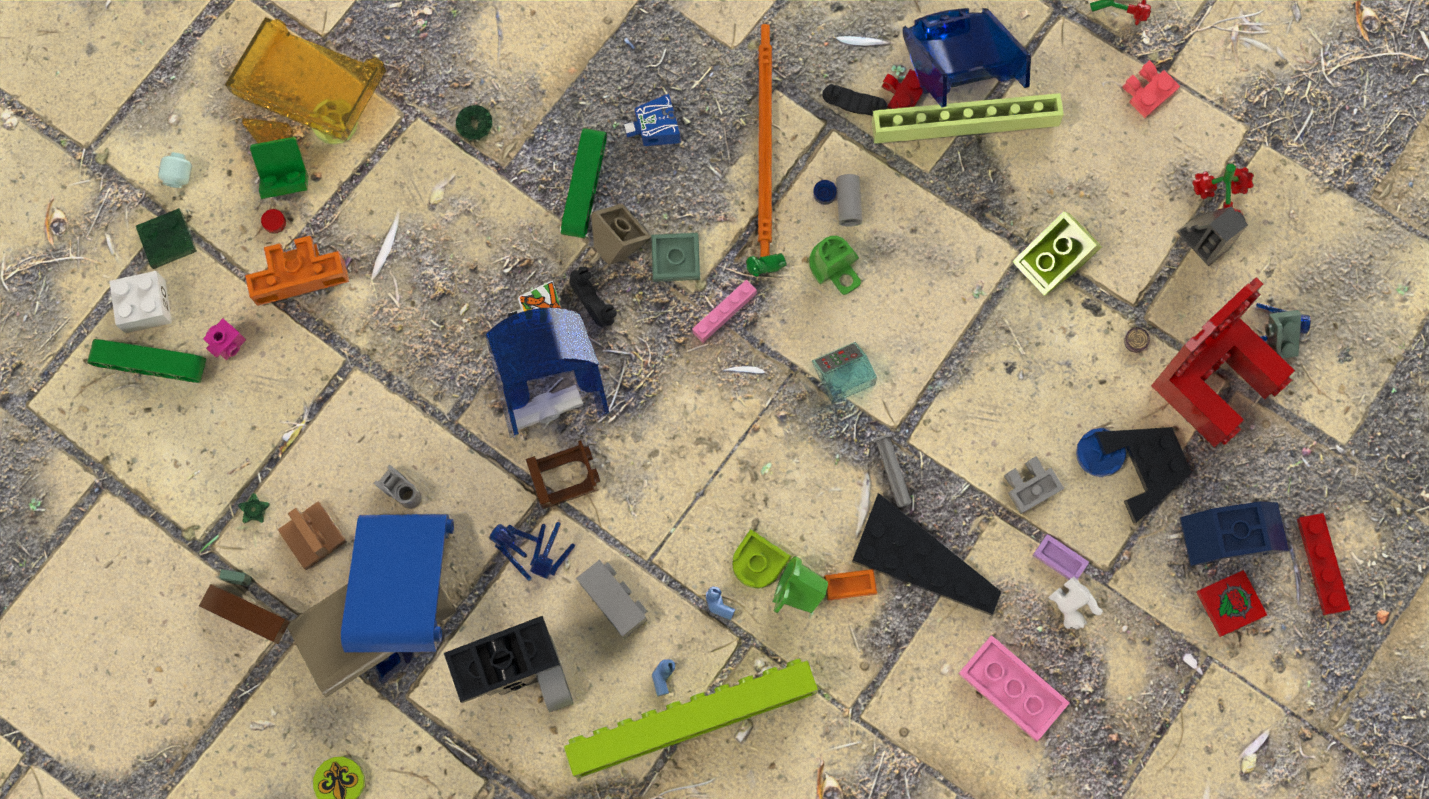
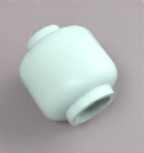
(174, 170)

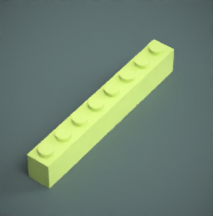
(967, 118)

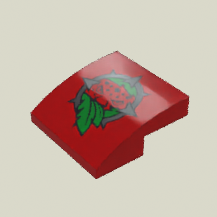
(1231, 603)

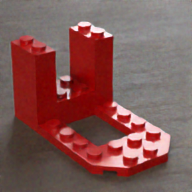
(1221, 341)

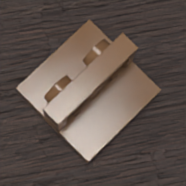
(311, 534)

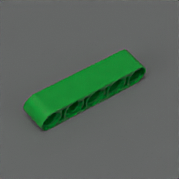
(583, 183)
(146, 361)

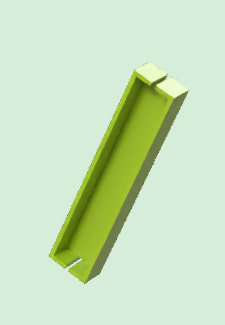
(690, 719)

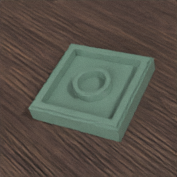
(675, 257)

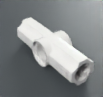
(548, 407)

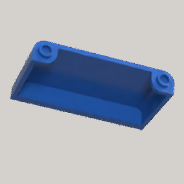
(395, 583)

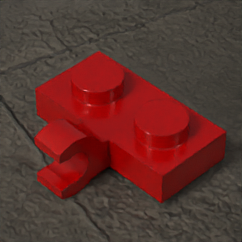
(905, 93)

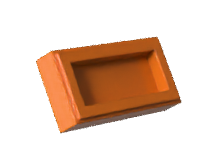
(851, 585)

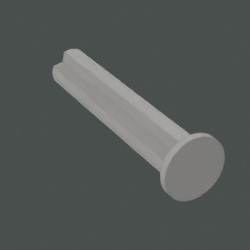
(893, 470)

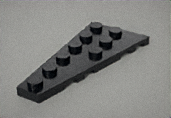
(910, 554)

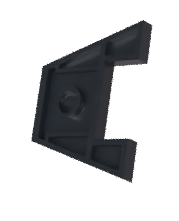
(1156, 460)

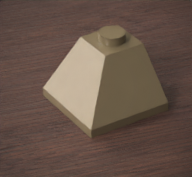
(617, 233)

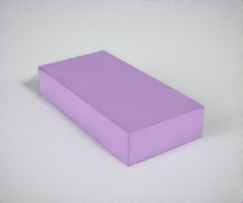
(1060, 558)

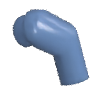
(716, 604)
(661, 674)

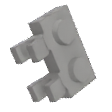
(1036, 489)

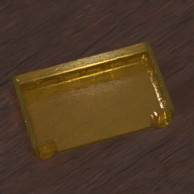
(304, 80)

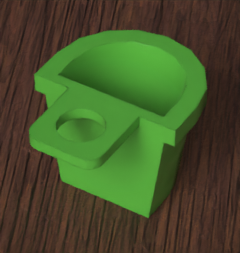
(833, 259)
(799, 587)

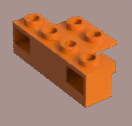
(295, 272)

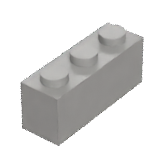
(613, 598)

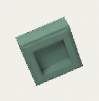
(235, 577)

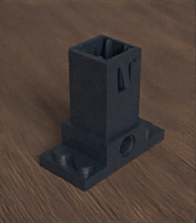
(502, 660)

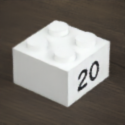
(140, 302)

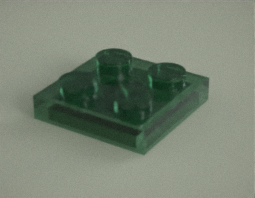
(166, 238)

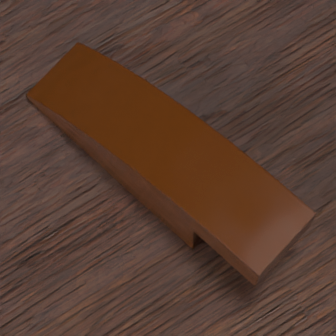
(244, 614)

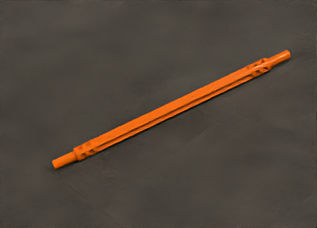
(765, 142)

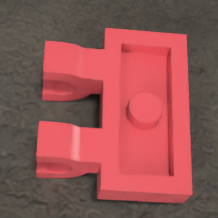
(1150, 97)

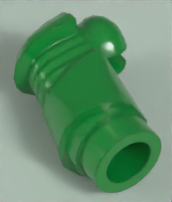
(765, 264)

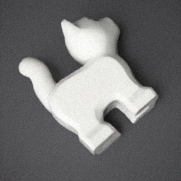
(1075, 599)

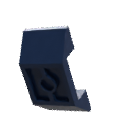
(1233, 532)

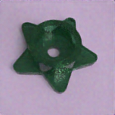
(258, 514)

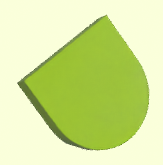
(758, 561)

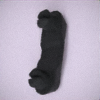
(853, 101)
(599, 311)

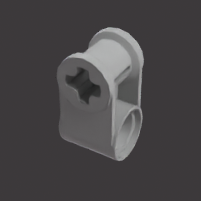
(396, 485)

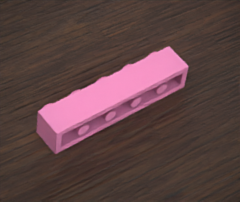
(724, 311)

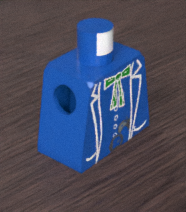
(655, 123)

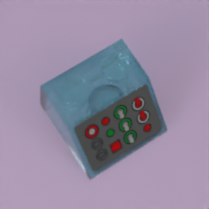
(845, 372)

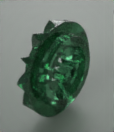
(481, 115)

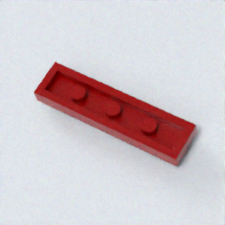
(1323, 564)

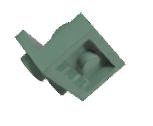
(1284, 333)

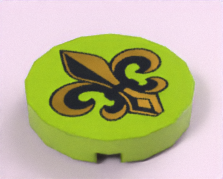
(338, 779)

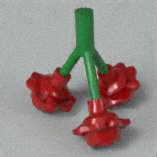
(1140, 11)
(1236, 179)

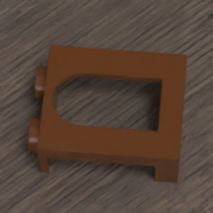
(577, 453)

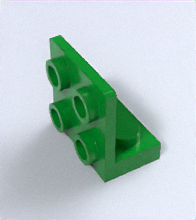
(279, 167)

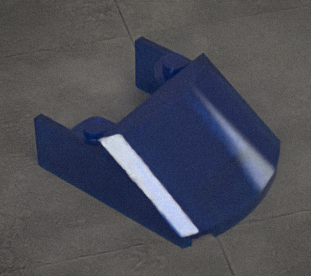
(963, 49)
(541, 346)

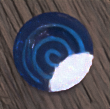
(825, 192)

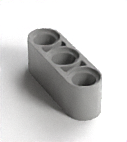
(555, 688)

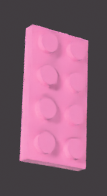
(1014, 688)

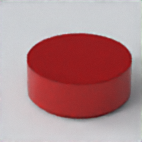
(273, 221)

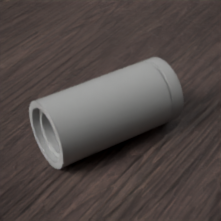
(849, 200)

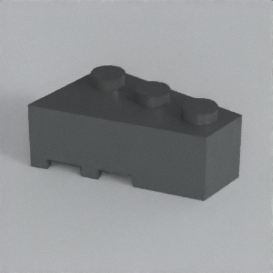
(1213, 232)

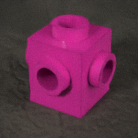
(223, 340)

